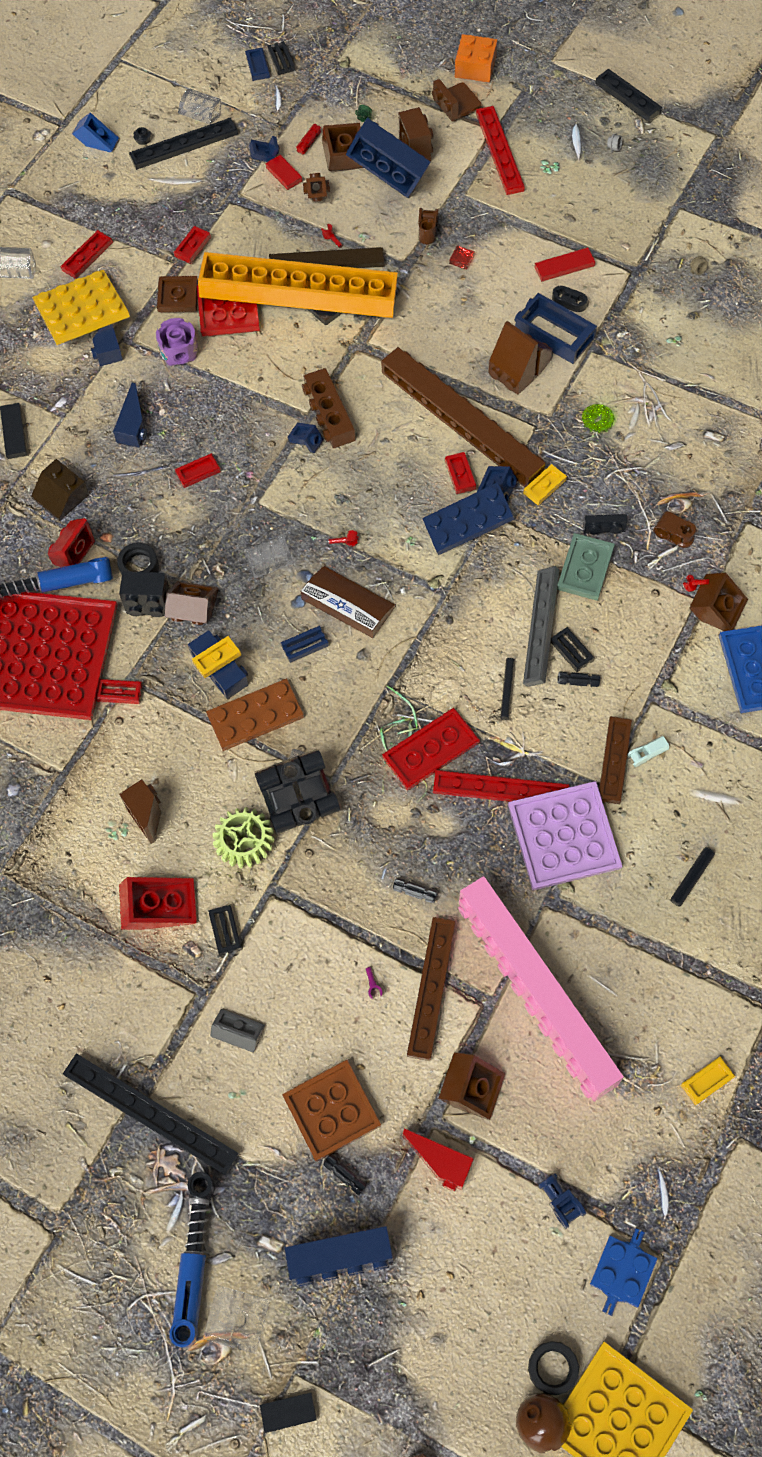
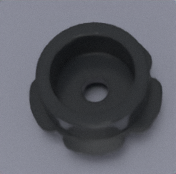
(142, 136)

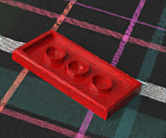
(430, 748)

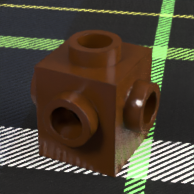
(319, 194)

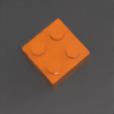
(475, 58)

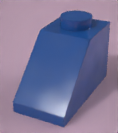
(95, 134)

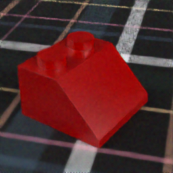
(72, 544)

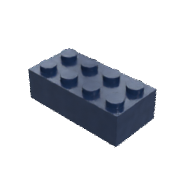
(387, 157)
(339, 1255)

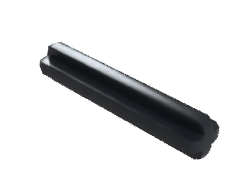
(692, 876)

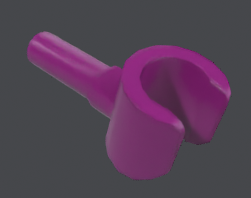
(372, 983)

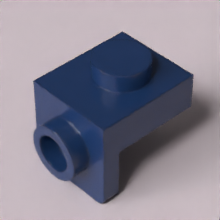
(264, 151)

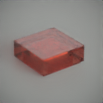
(461, 257)

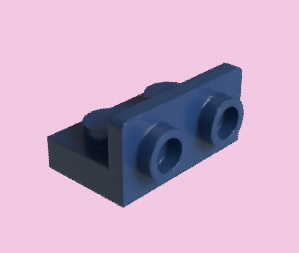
(502, 475)

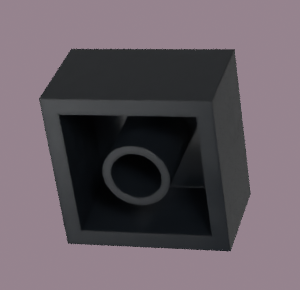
(144, 593)

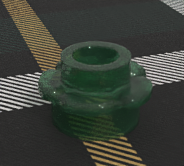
(363, 112)

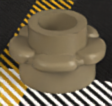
(698, 265)

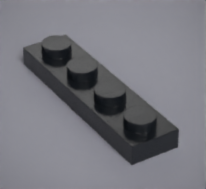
(628, 95)

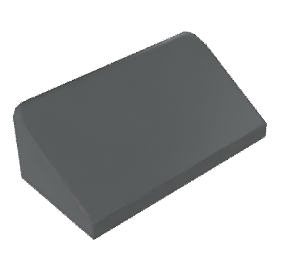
(237, 1030)

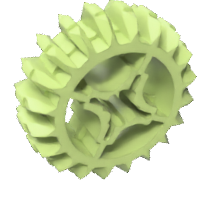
(228, 829)

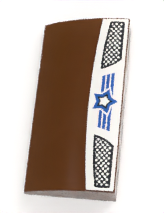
(347, 601)

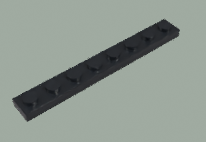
(151, 1114)

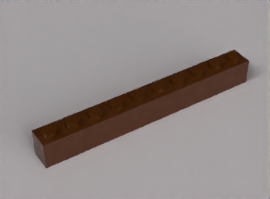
(462, 416)

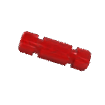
(308, 139)

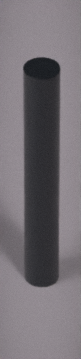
(507, 689)

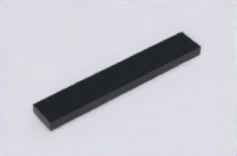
(183, 143)

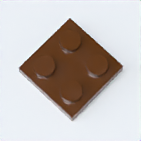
(177, 294)

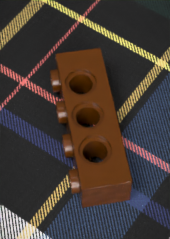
(328, 408)

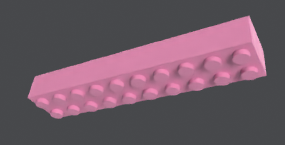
(539, 989)

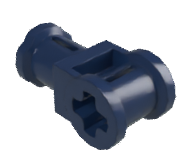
(562, 1201)

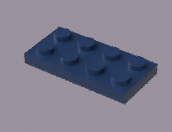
(468, 518)

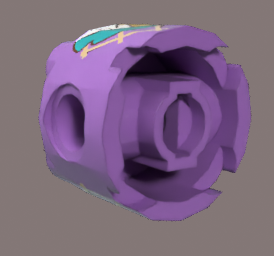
(177, 341)

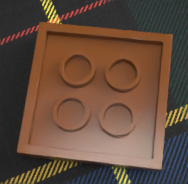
(331, 1110)

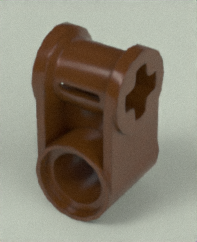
(427, 225)
(674, 528)

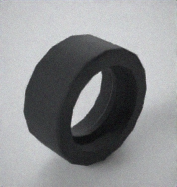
(138, 549)
(572, 1361)

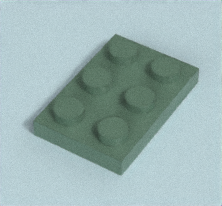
(585, 566)

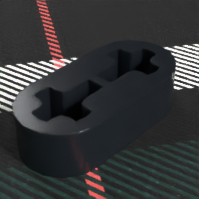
(570, 298)

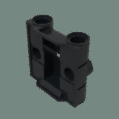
(281, 797)

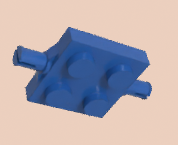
(623, 1272)

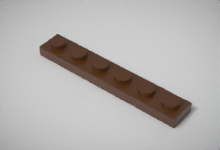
(431, 989)

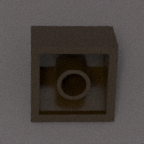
(59, 490)

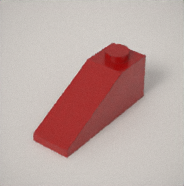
(445, 1163)

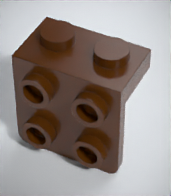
(456, 100)

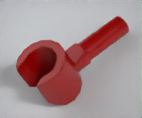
(329, 234)
(350, 540)
(692, 583)

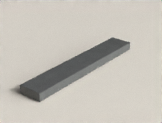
(541, 626)

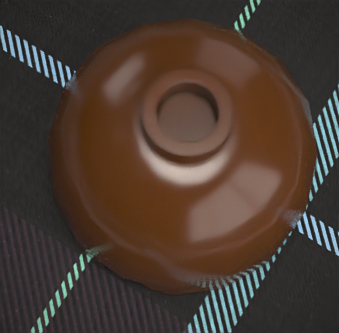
(543, 1422)

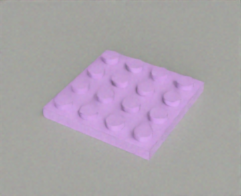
(564, 835)

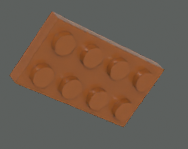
(254, 714)

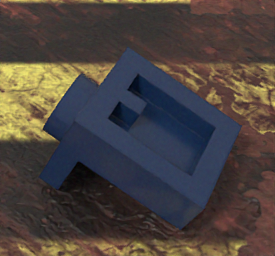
(306, 435)

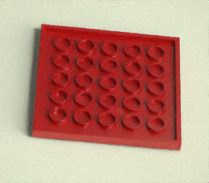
(53, 653)

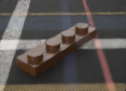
(614, 759)

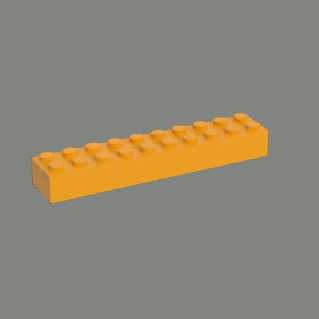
(297, 284)

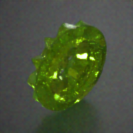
(594, 411)

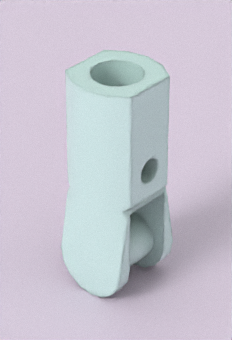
(650, 750)

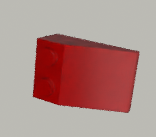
(156, 902)

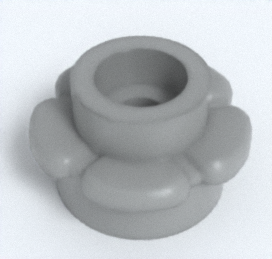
(615, 142)

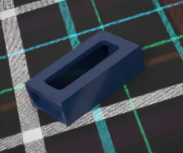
(562, 318)

